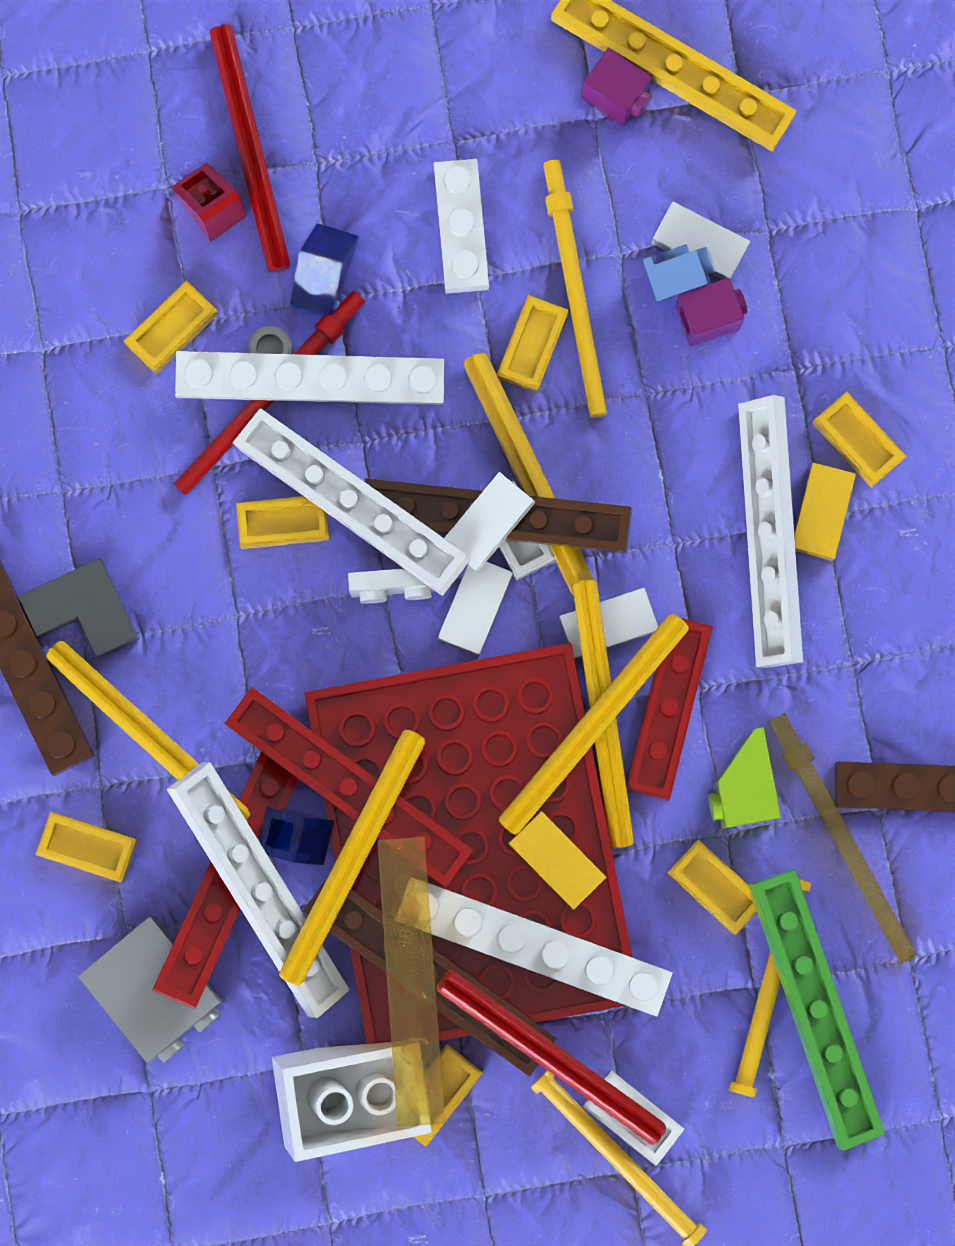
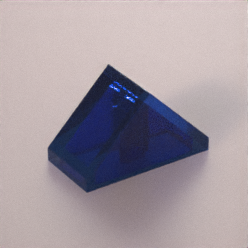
(322, 269)

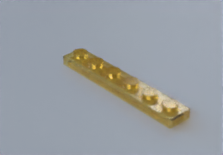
(411, 982)

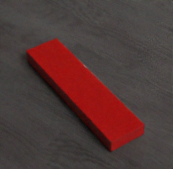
(668, 715)

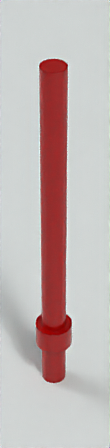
(328, 330)

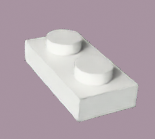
(376, 585)

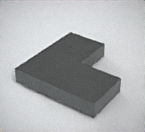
(84, 596)

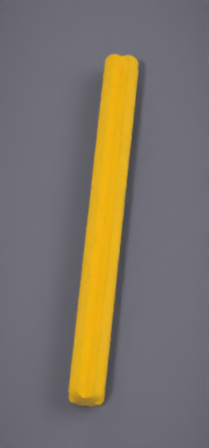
(520, 454)
(125, 713)
(593, 723)
(608, 744)
(352, 858)

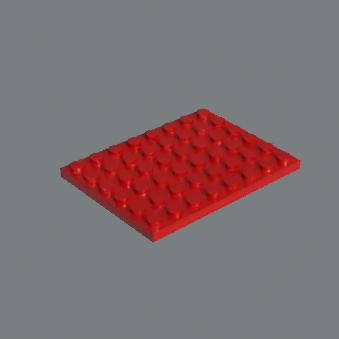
(485, 739)

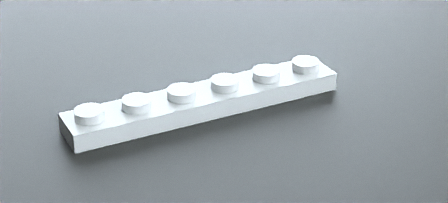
(309, 378)
(352, 502)
(770, 532)
(253, 881)
(547, 951)

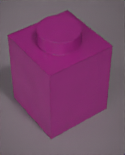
(617, 87)
(711, 311)

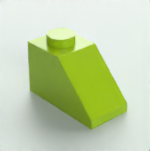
(746, 786)

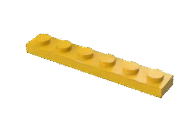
(678, 68)

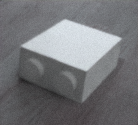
(124, 985)

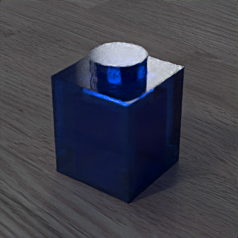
(295, 836)

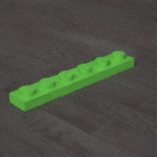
(816, 1009)

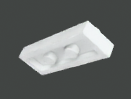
(461, 226)

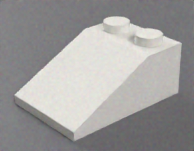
(338, 1100)

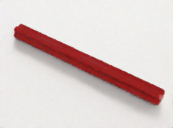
(249, 148)
(550, 1056)

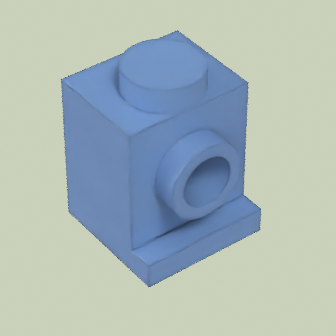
(679, 271)

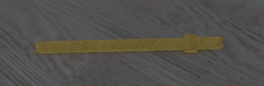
(799, 758)

